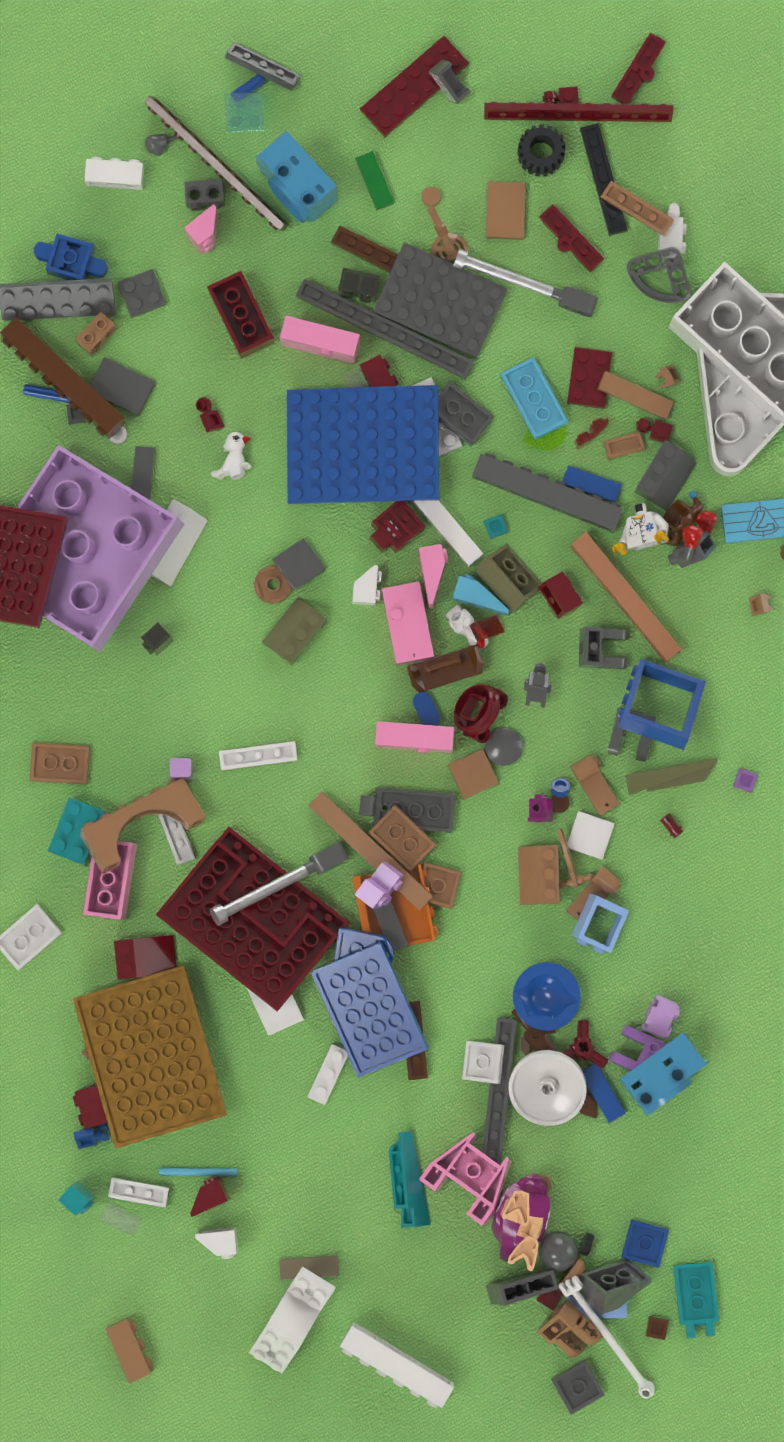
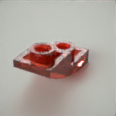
(596, 429)

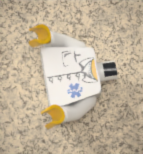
(642, 531)

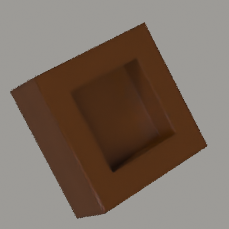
(656, 1328)

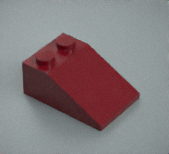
(144, 956)

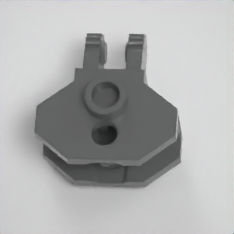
(537, 685)

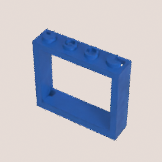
(652, 729)

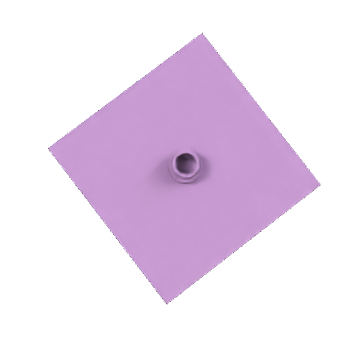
(107, 547)

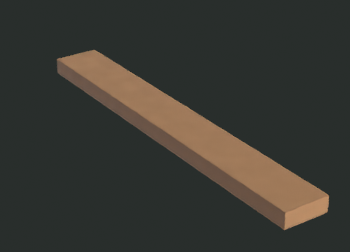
(367, 847)

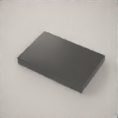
(122, 386)
(462, 414)

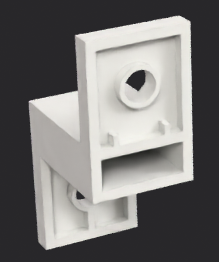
(292, 1320)

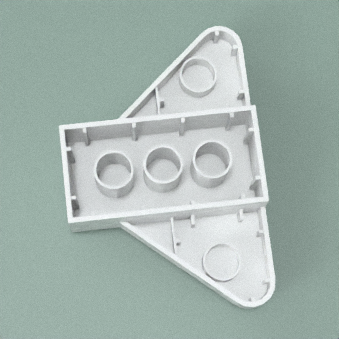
(739, 365)

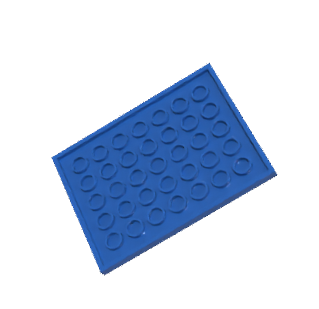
(363, 444)

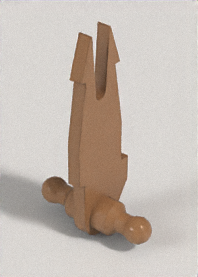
(574, 880)

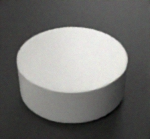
(119, 437)

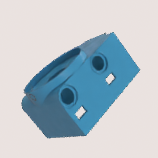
(296, 179)
(659, 1082)

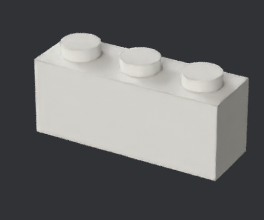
(114, 173)

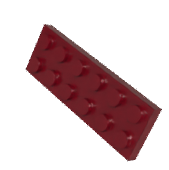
(411, 88)

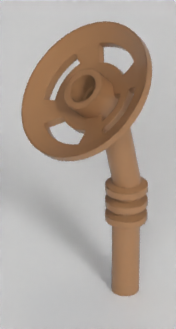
(447, 238)

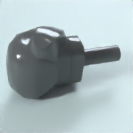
(156, 143)

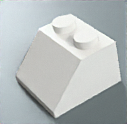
(220, 1241)

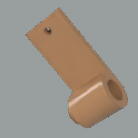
(594, 784)
(601, 885)

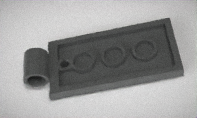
(426, 809)

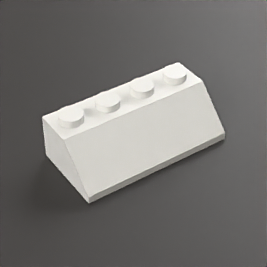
(182, 545)

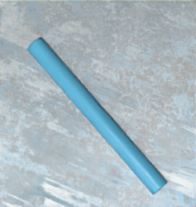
(198, 1171)

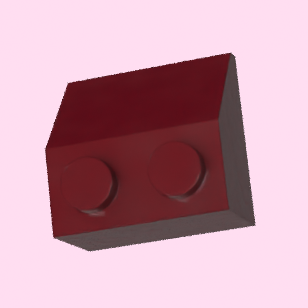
(210, 1195)

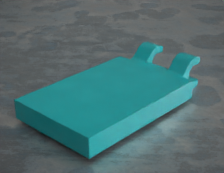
(696, 1297)

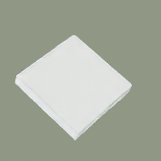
(590, 835)
(483, 1062)

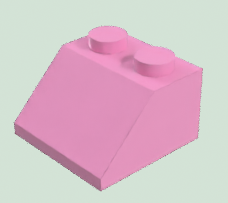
(203, 230)

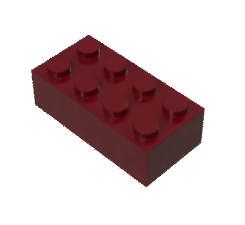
(240, 314)

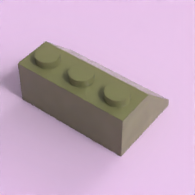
(508, 577)
(294, 631)

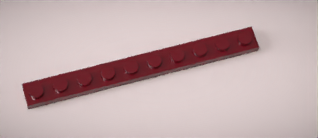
(578, 112)

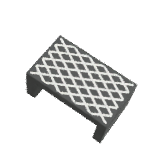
(449, 82)

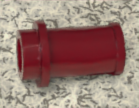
(671, 826)

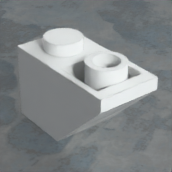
(365, 588)

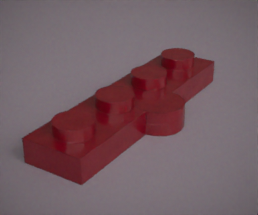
(639, 70)
(570, 238)

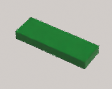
(374, 180)

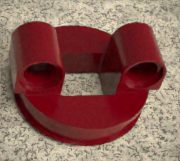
(478, 728)

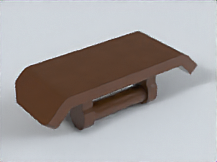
(446, 669)

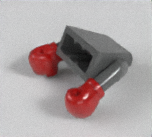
(697, 541)

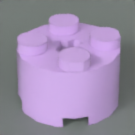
(660, 1016)

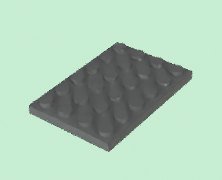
(440, 300)

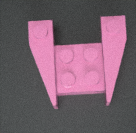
(474, 1173)

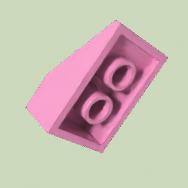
(432, 565)

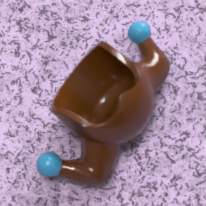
(681, 516)

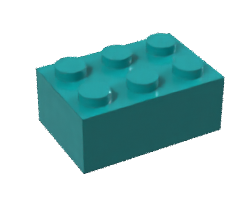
(67, 836)

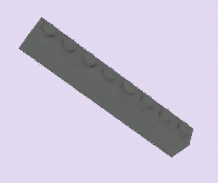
(547, 493)

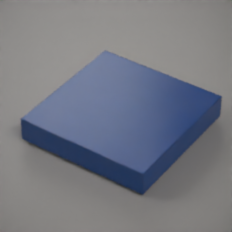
(645, 1243)

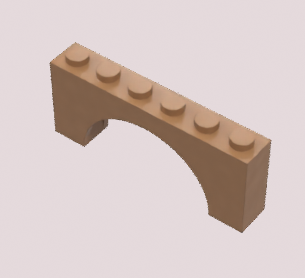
(172, 801)

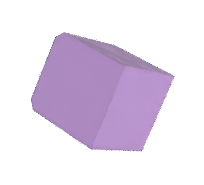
(180, 768)

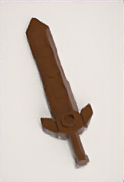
(539, 1042)

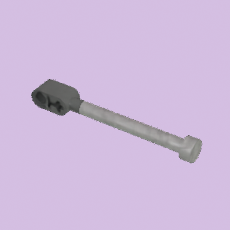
(568, 298)
(318, 863)

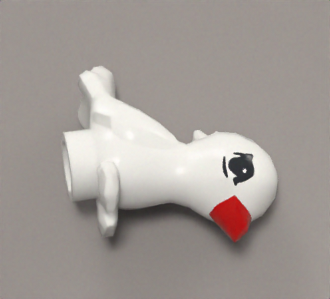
(234, 463)
(459, 621)

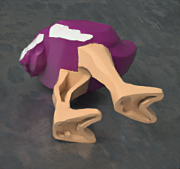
(522, 1220)

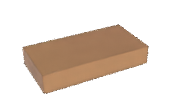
(624, 445)

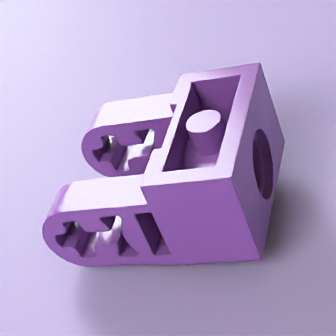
(650, 1044)

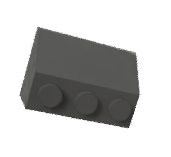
(665, 475)

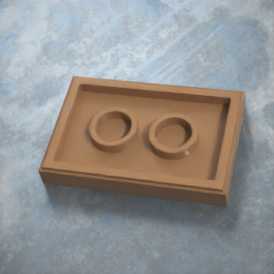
(505, 210)
(59, 763)
(402, 838)

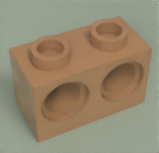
(96, 334)

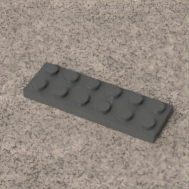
(57, 299)

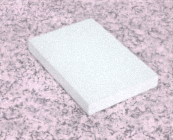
(28, 937)

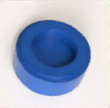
(560, 787)

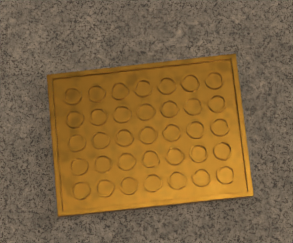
(150, 1056)

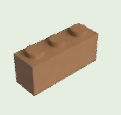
(129, 1349)

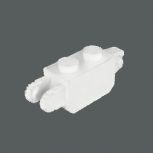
(674, 235)

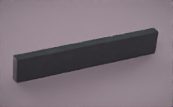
(602, 177)

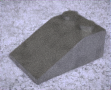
(613, 1285)

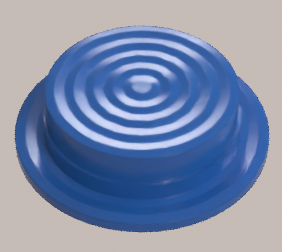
(546, 996)

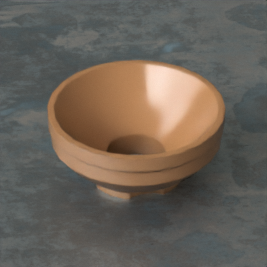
(577, 1269)

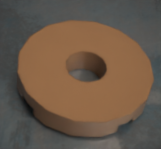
(266, 594)

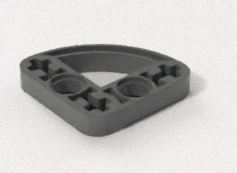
(670, 266)

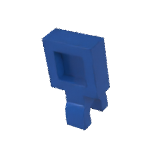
(89, 1137)

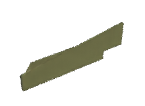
(669, 776)

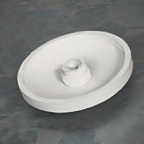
(547, 1087)

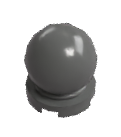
(558, 1251)

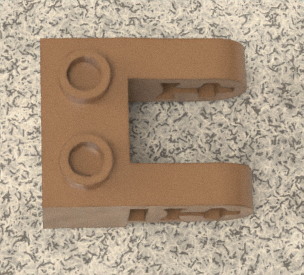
(558, 1325)

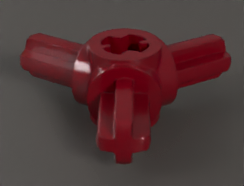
(582, 1039)

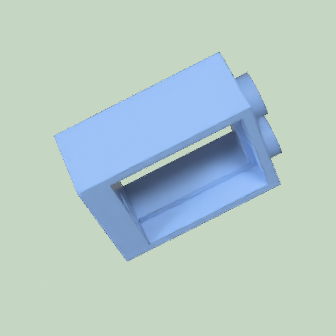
(585, 918)

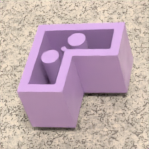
(378, 888)

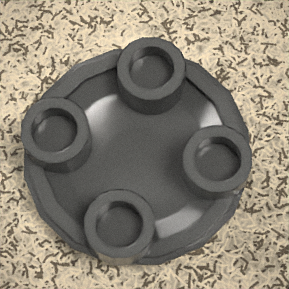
(504, 747)

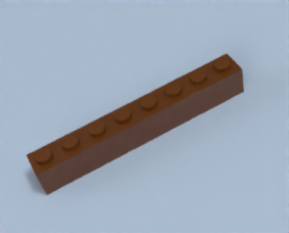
(62, 378)

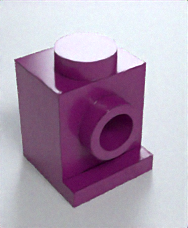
(545, 813)

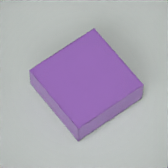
(745, 780)

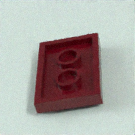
(586, 374)

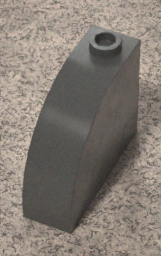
(522, 1287)

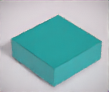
(495, 526)

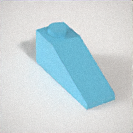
(474, 594)

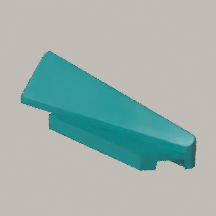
(406, 1186)

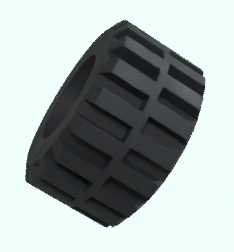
(541, 135)

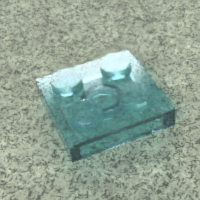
(244, 112)

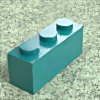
(77, 1199)

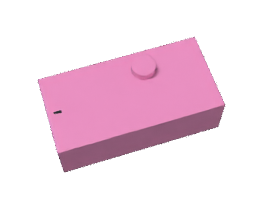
(320, 339)
(407, 623)
(414, 737)
(110, 892)

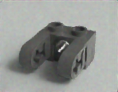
(591, 644)
(617, 735)

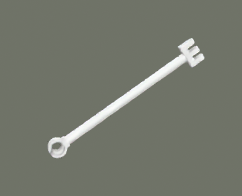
(574, 1289)

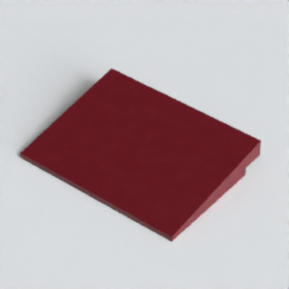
(265, 944)

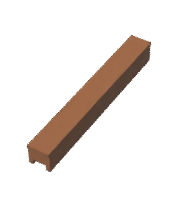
(625, 597)

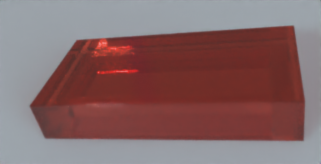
(486, 628)

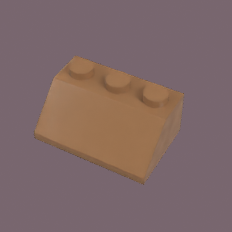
(538, 875)

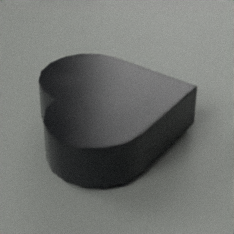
(586, 1244)

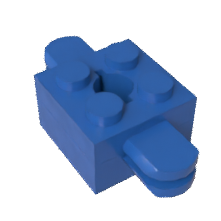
(70, 258)

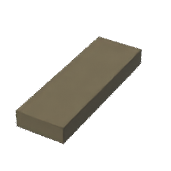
(320, 1266)

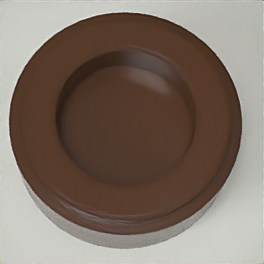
(560, 804)

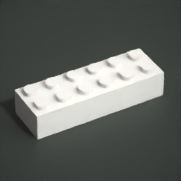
(396, 1364)

